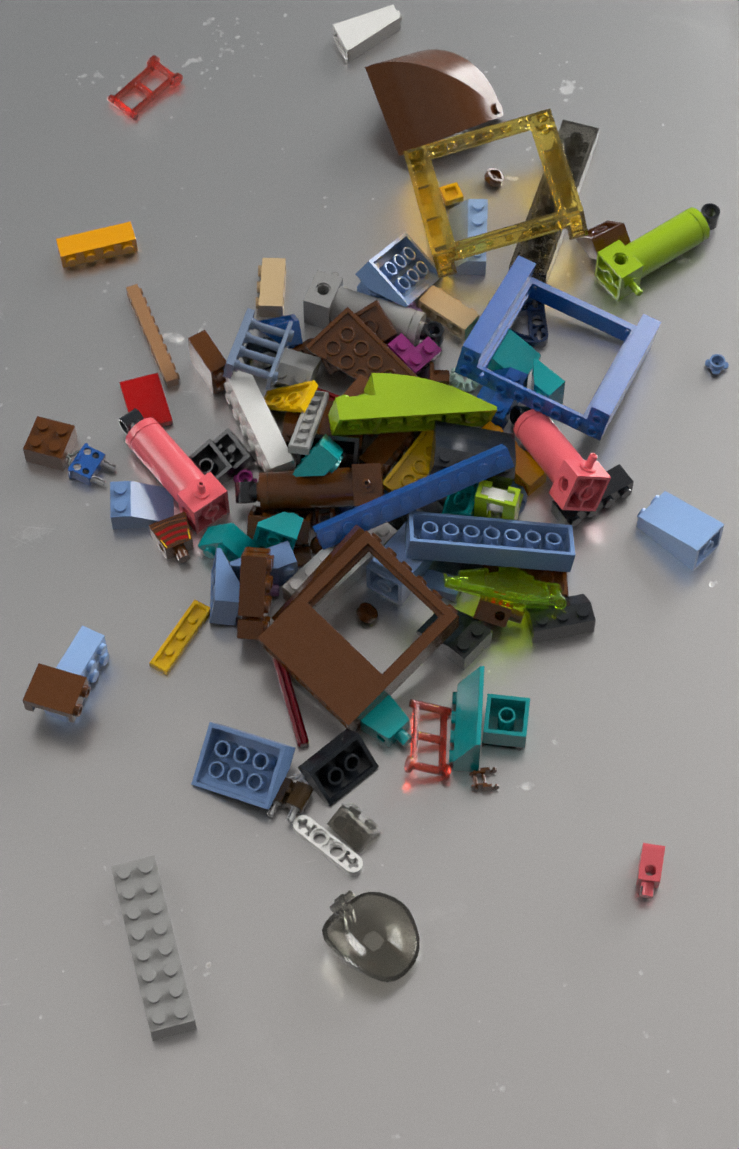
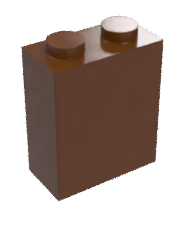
(207, 360)

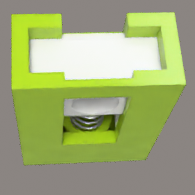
(497, 502)

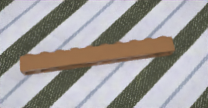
(152, 336)

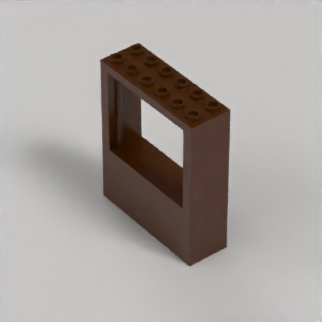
(328, 663)

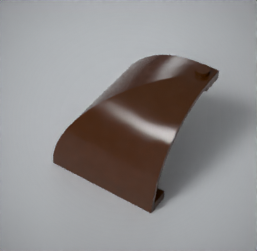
(431, 96)

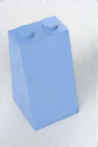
(680, 529)
(383, 581)

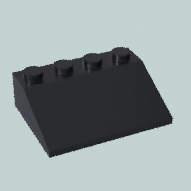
(459, 442)

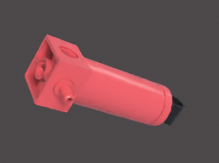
(576, 481)
(197, 494)

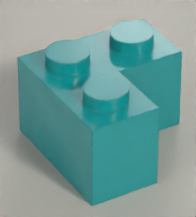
(228, 538)

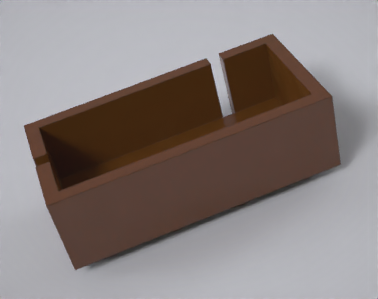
(254, 592)

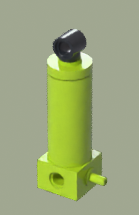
(623, 266)

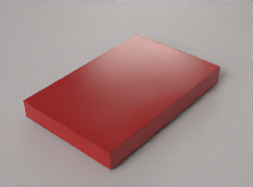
(148, 397)

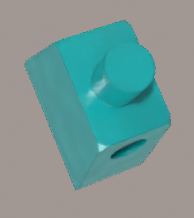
(387, 723)

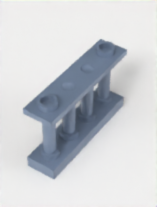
(245, 337)

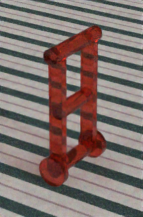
(152, 64)
(411, 761)

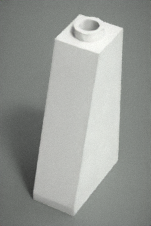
(366, 31)

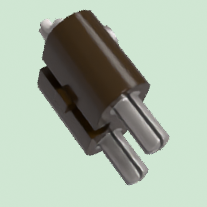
(291, 795)

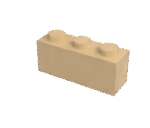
(271, 287)
(448, 311)

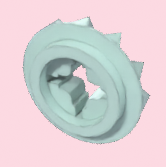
(457, 381)

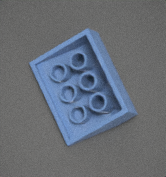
(399, 271)
(242, 765)

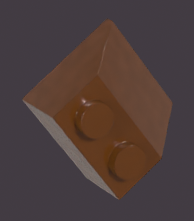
(603, 236)

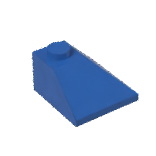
(282, 323)

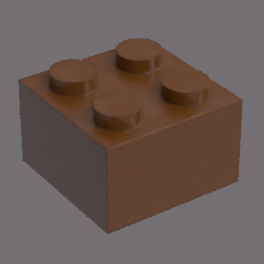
(50, 443)

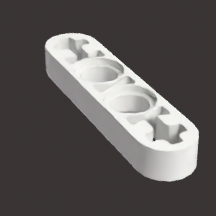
(330, 843)

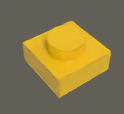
(451, 194)

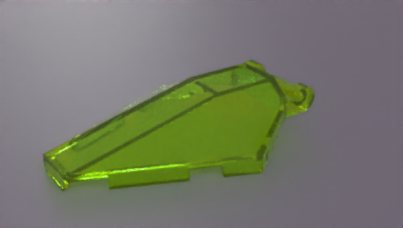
(508, 587)

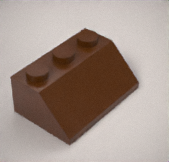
(256, 515)

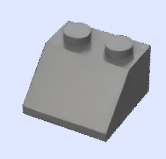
(297, 368)

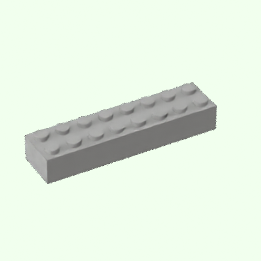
(153, 948)

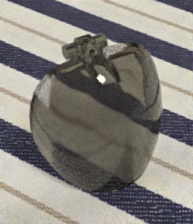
(373, 935)

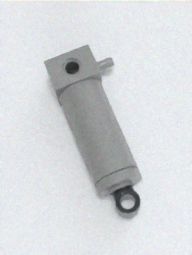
(328, 298)

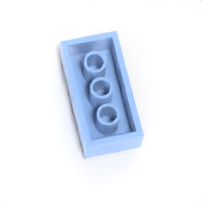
(84, 658)

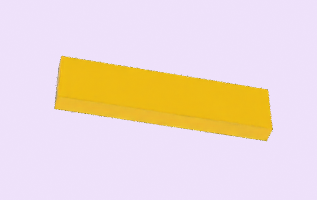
(180, 637)

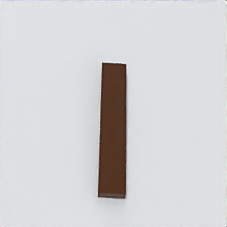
(348, 540)

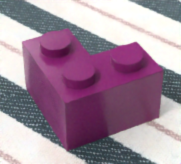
(414, 357)

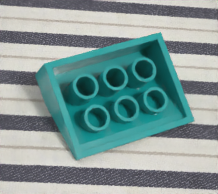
(467, 722)

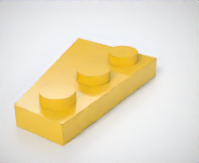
(291, 398)

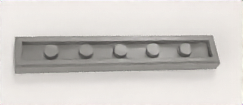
(308, 424)

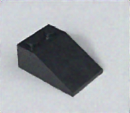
(465, 642)

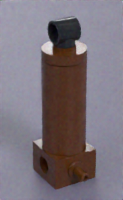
(340, 489)

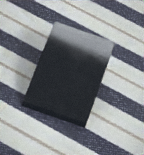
(223, 457)

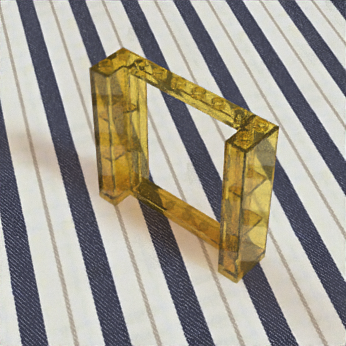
(568, 207)

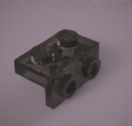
(353, 826)

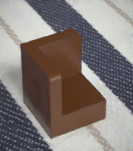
(439, 375)

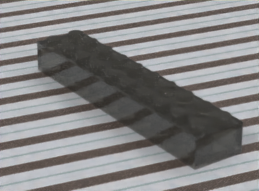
(579, 146)

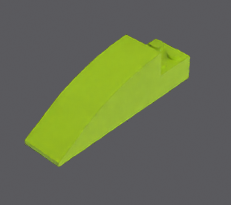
(405, 405)

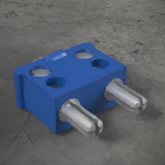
(87, 465)

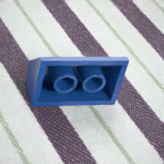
(502, 402)

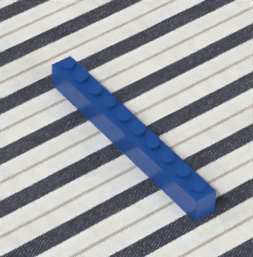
(415, 495)

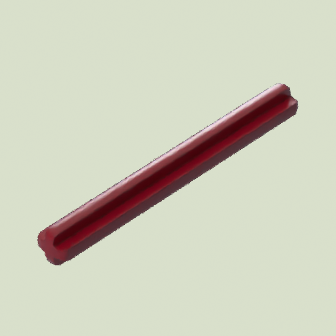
(292, 705)

